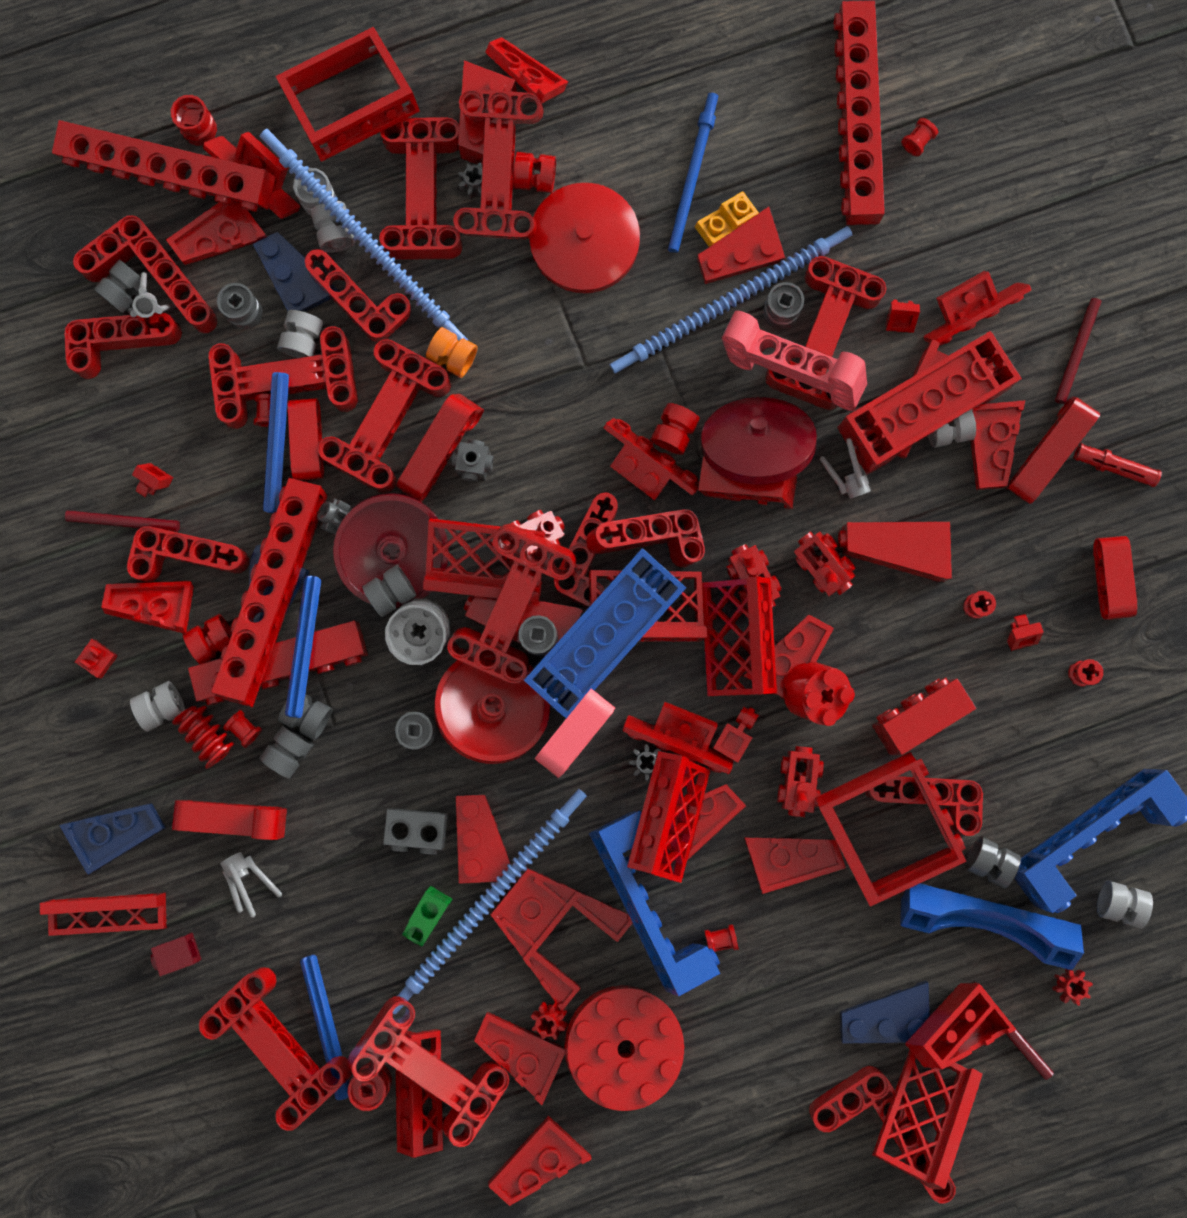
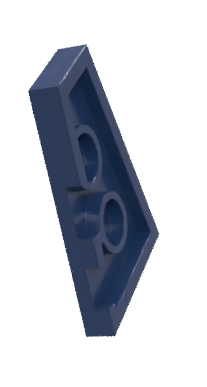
(289, 274)
(111, 835)
(888, 1018)

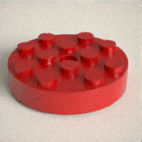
(624, 1079)

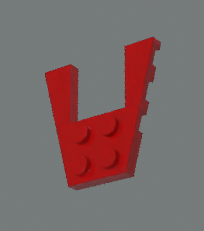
(533, 911)

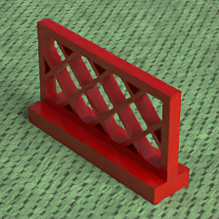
(469, 582)
(759, 630)
(666, 631)
(657, 821)
(948, 1131)

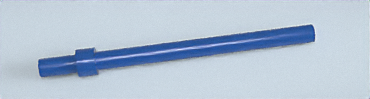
(705, 124)

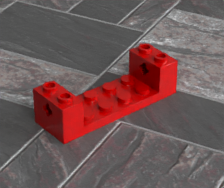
(929, 401)

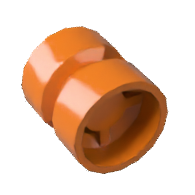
(453, 353)

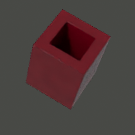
(175, 954)

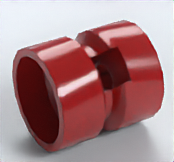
(193, 120)
(525, 169)
(676, 426)
(208, 640)
(371, 1093)

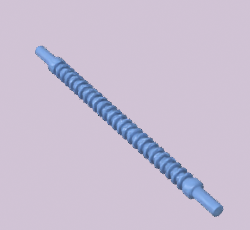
(288, 158)
(820, 247)
(559, 819)

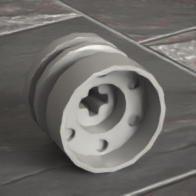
(412, 646)

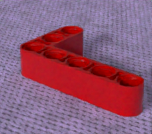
(157, 265)
(878, 1098)

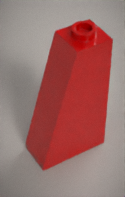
(903, 546)
(562, 616)

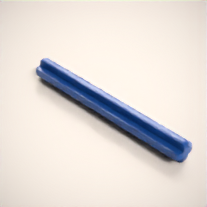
(276, 441)
(303, 647)
(323, 1016)

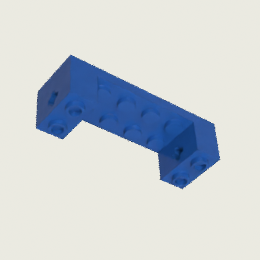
(605, 633)
(1149, 791)
(676, 970)

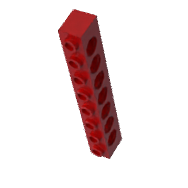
(861, 19)
(74, 138)
(275, 605)

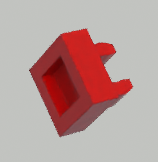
(902, 316)
(151, 479)
(1023, 633)
(96, 658)

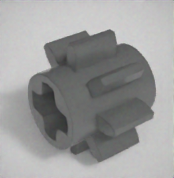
(470, 175)
(332, 514)
(637, 762)

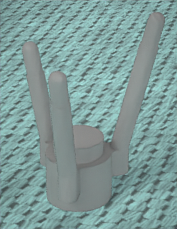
(145, 303)
(856, 483)
(236, 869)

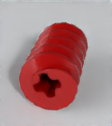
(203, 735)

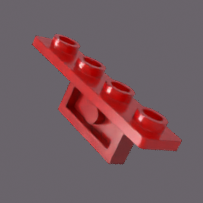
(255, 154)
(971, 303)
(645, 465)
(683, 734)

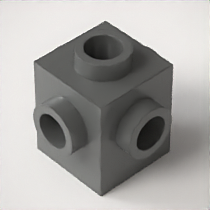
(472, 470)

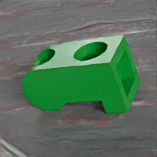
(426, 916)

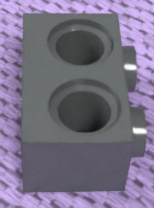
(415, 822)

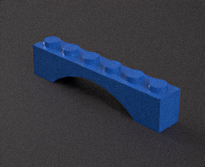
(1046, 937)

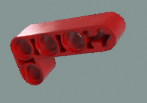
(353, 293)
(121, 339)
(438, 444)
(1053, 450)
(645, 536)
(579, 543)
(190, 553)
(951, 797)
(229, 818)

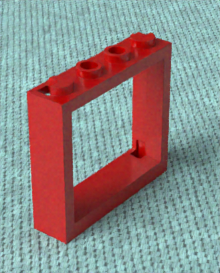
(363, 122)
(914, 873)

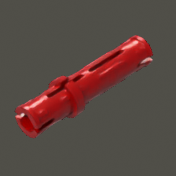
(1107, 461)

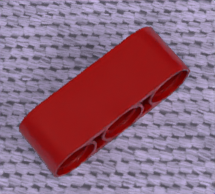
(304, 438)
(1115, 577)

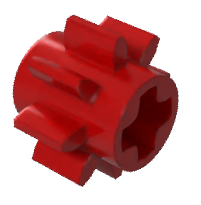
(1080, 990)
(549, 1020)

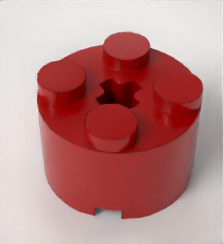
(818, 693)

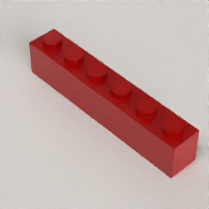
(329, 647)

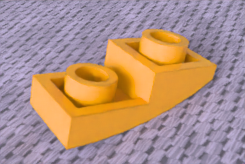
(726, 219)

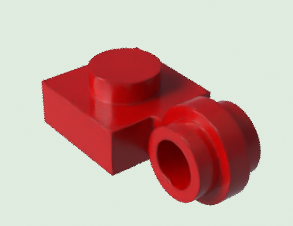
(734, 741)

